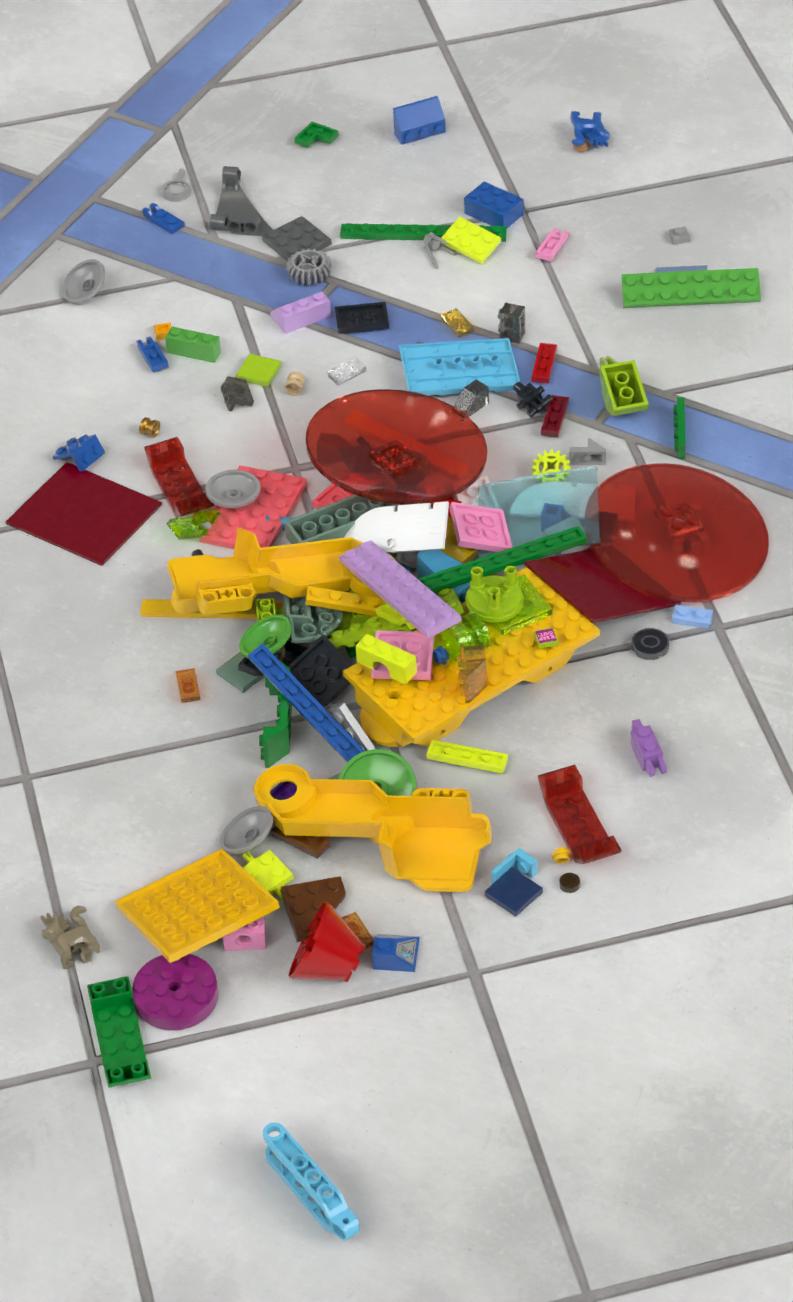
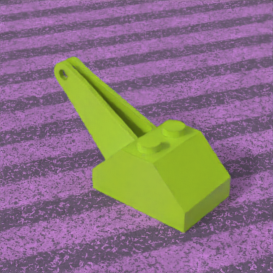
(621, 387)

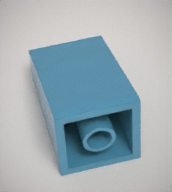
(435, 561)

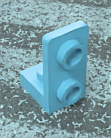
(518, 859)

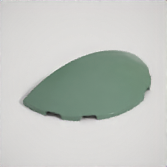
(309, 621)

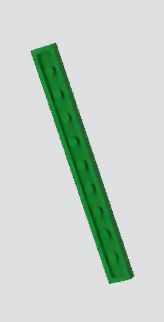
(404, 232)
(510, 557)

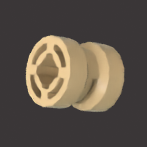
(294, 383)

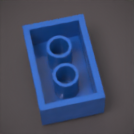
(493, 205)

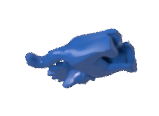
(589, 128)

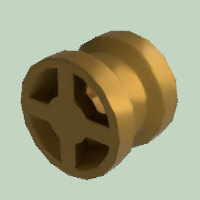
(149, 427)

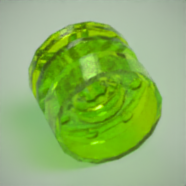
(468, 632)

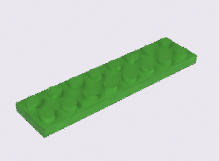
(690, 288)

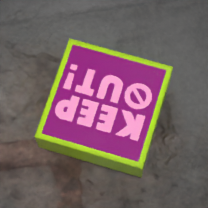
(546, 638)

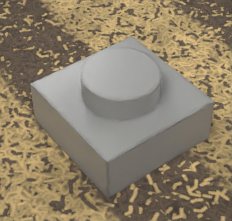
(679, 235)

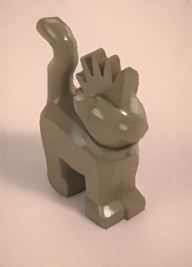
(70, 941)

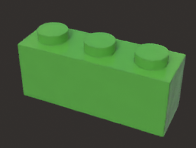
(193, 344)

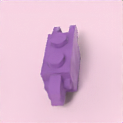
(646, 748)

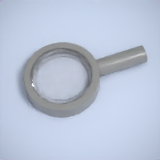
(177, 189)

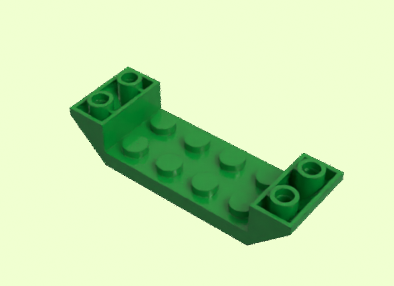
(277, 738)
(118, 1032)

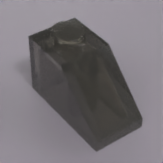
(473, 398)

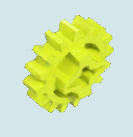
(550, 461)

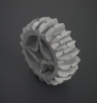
(309, 267)

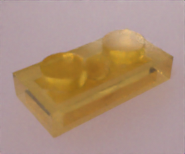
(457, 323)

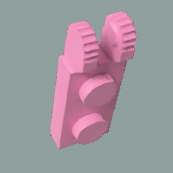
(552, 245)

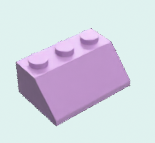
(302, 312)

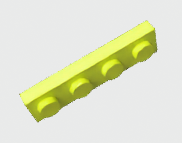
(467, 756)

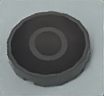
(650, 643)

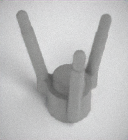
(434, 242)

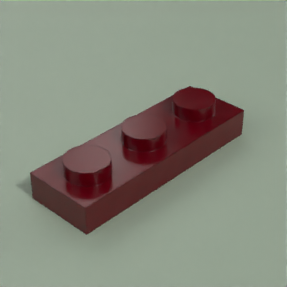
(555, 416)

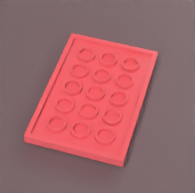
(276, 499)

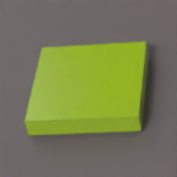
(259, 370)

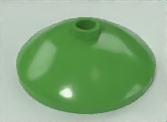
(271, 631)

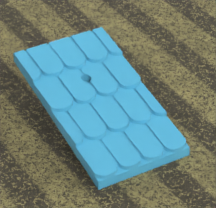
(451, 366)

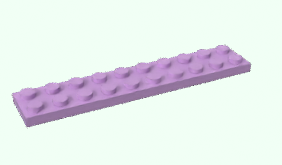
(400, 589)

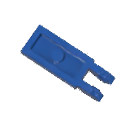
(163, 218)
(152, 354)

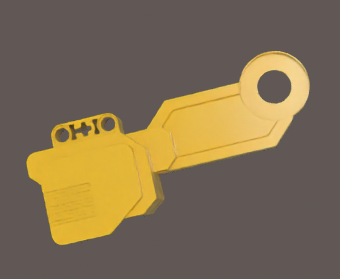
(233, 582)
(420, 836)

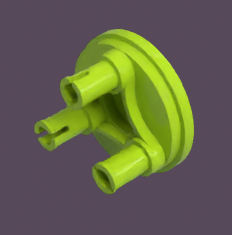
(494, 596)

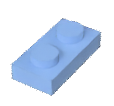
(692, 616)

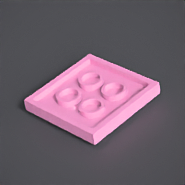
(480, 527)
(413, 643)

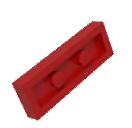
(544, 363)

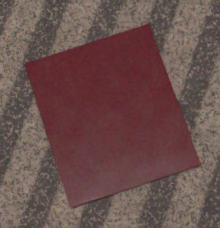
(84, 513)
(592, 588)

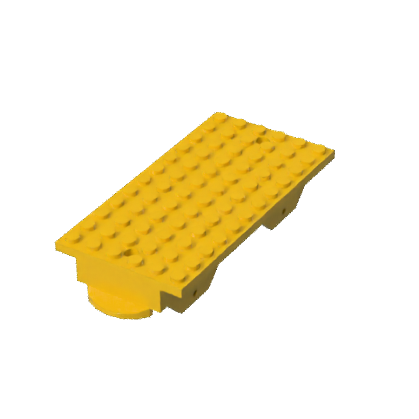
(434, 708)

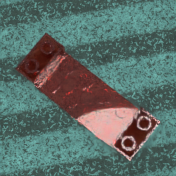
(176, 478)
(575, 816)

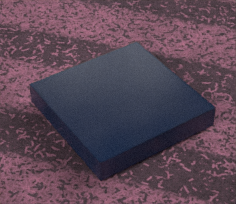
(513, 891)

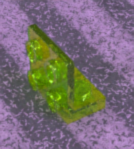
(189, 526)

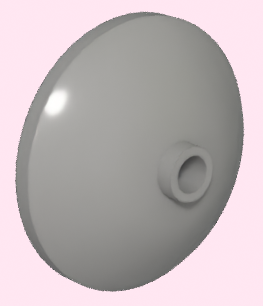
(84, 281)
(233, 488)
(247, 830)

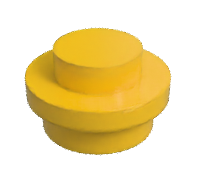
(561, 855)

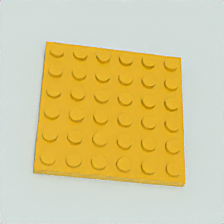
(196, 905)

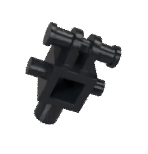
(531, 398)

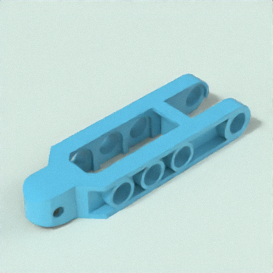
(296, 1166)

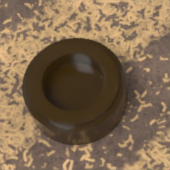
(569, 882)

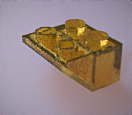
(472, 671)

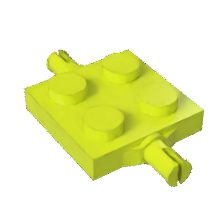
(268, 871)

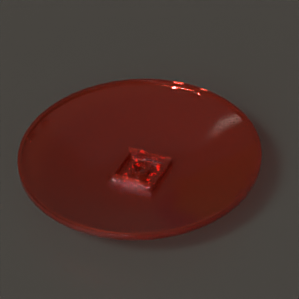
(396, 446)
(695, 560)

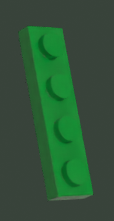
(679, 432)

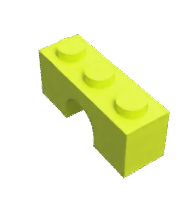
(400, 663)

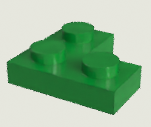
(314, 132)

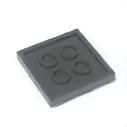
(296, 236)

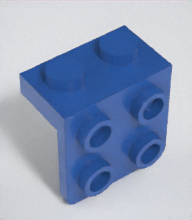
(82, 450)

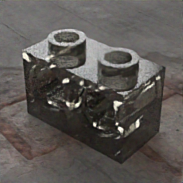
(512, 322)

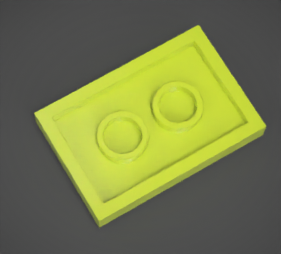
(471, 240)

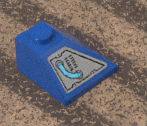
(395, 952)

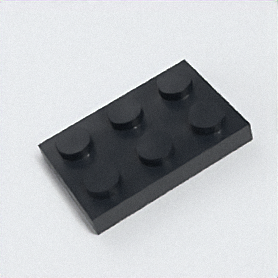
(361, 317)

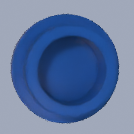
(441, 655)

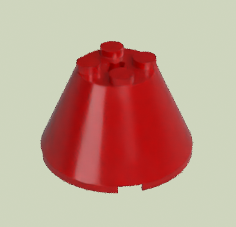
(328, 950)

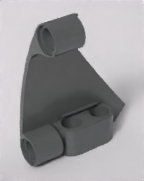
(234, 208)

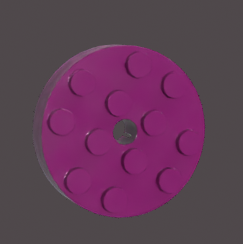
(175, 992)

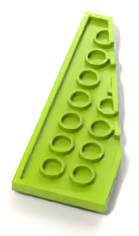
(373, 624)

